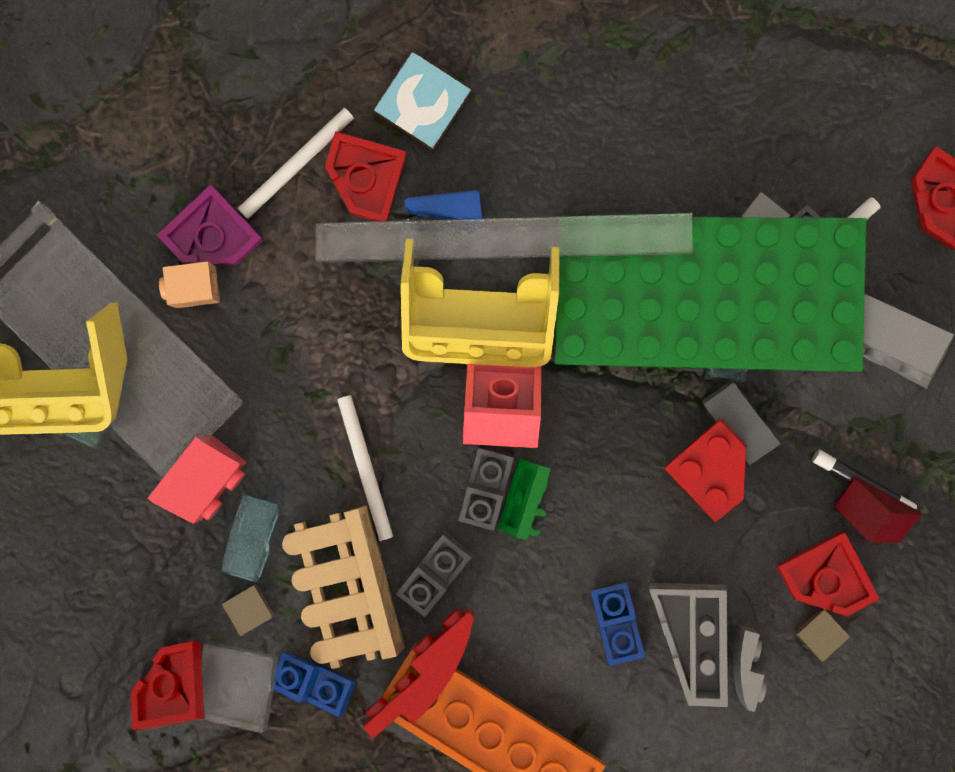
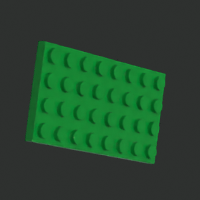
(744, 299)

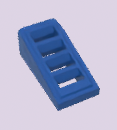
(446, 206)

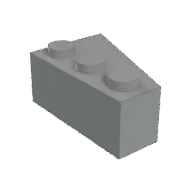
(903, 342)
(697, 637)

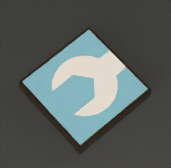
(422, 101)

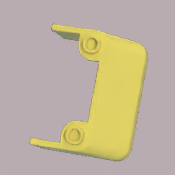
(478, 324)
(66, 397)

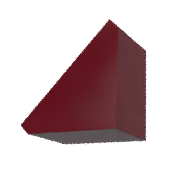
(875, 512)

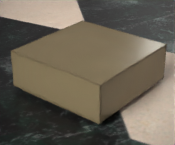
(248, 609)
(822, 634)

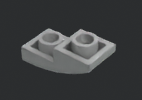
(748, 679)

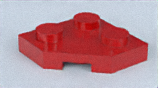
(365, 175)
(935, 196)
(712, 469)
(829, 576)
(171, 688)

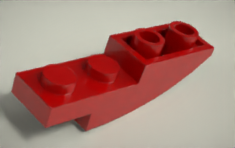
(435, 665)

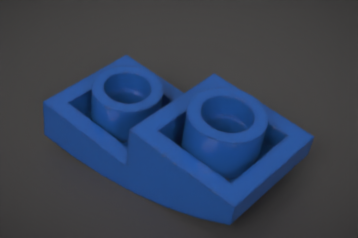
(617, 624)
(313, 683)

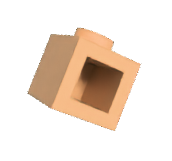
(189, 285)

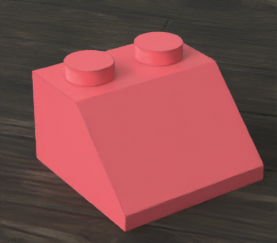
(502, 406)
(199, 480)

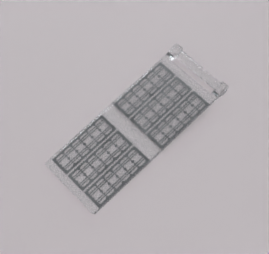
(166, 386)

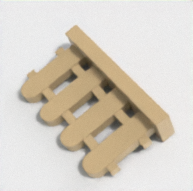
(374, 600)

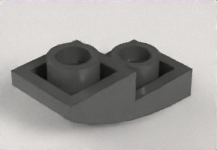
(743, 418)
(486, 487)
(434, 574)

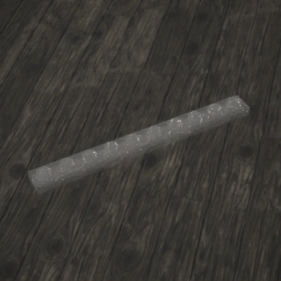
(506, 237)

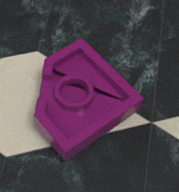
(210, 232)

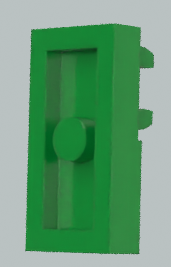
(523, 499)

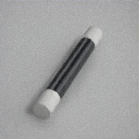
(847, 473)

